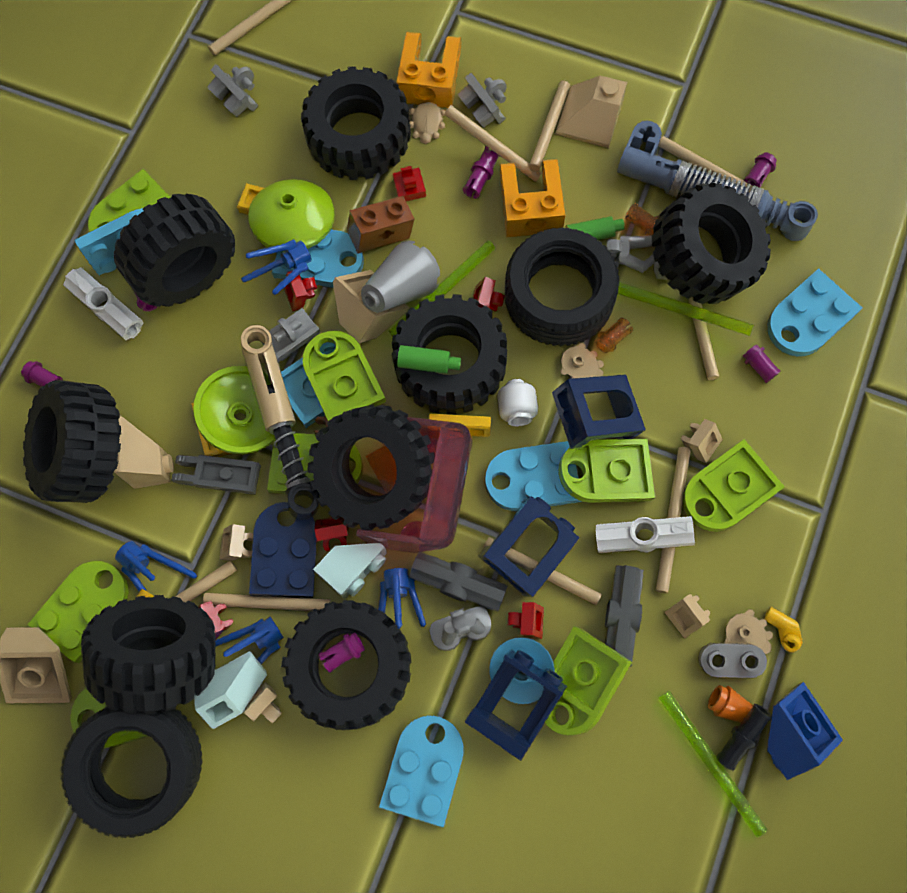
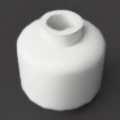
(517, 402)

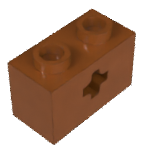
(380, 224)

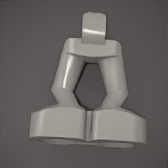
(620, 250)
(449, 631)

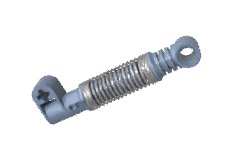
(680, 176)

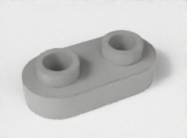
(733, 660)

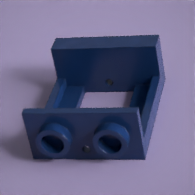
(576, 415)
(494, 554)
(497, 730)

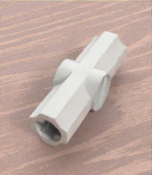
(112, 313)
(667, 533)

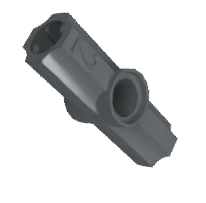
(458, 581)
(624, 610)

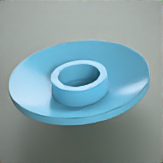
(522, 687)

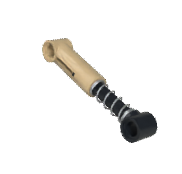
(278, 417)

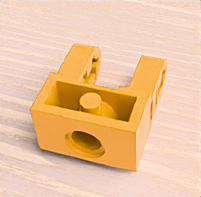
(428, 80)
(532, 211)

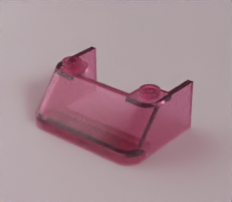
(452, 452)

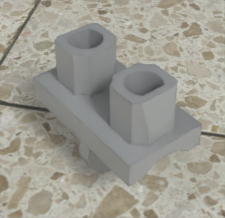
(223, 83)
(474, 92)
(292, 334)

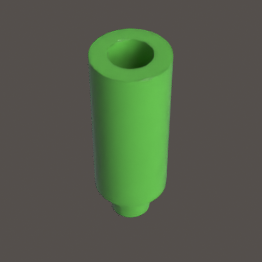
(600, 228)
(427, 359)

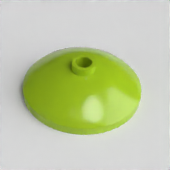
(290, 212)
(218, 401)

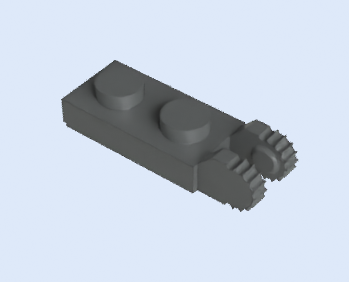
(219, 473)

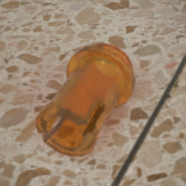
(641, 219)
(608, 340)

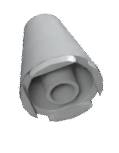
(401, 278)

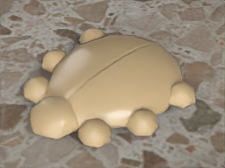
(426, 121)
(581, 362)
(747, 629)

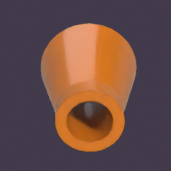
(728, 704)

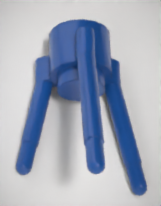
(294, 256)
(135, 560)
(396, 585)
(262, 633)

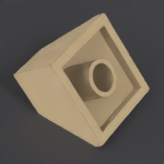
(592, 110)
(354, 315)
(141, 459)
(32, 668)

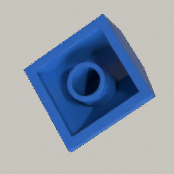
(800, 733)

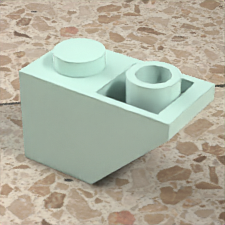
(348, 566)
(230, 690)

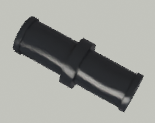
(744, 737)

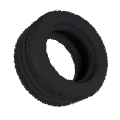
(574, 250)
(98, 803)

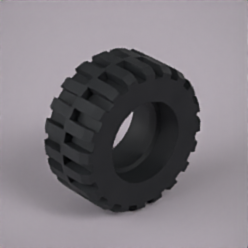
(352, 93)
(736, 230)
(174, 249)
(459, 319)
(71, 442)
(335, 480)
(148, 654)
(303, 661)

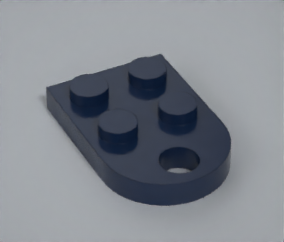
(282, 556)

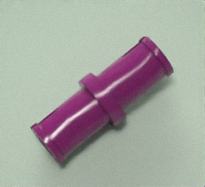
(481, 172)

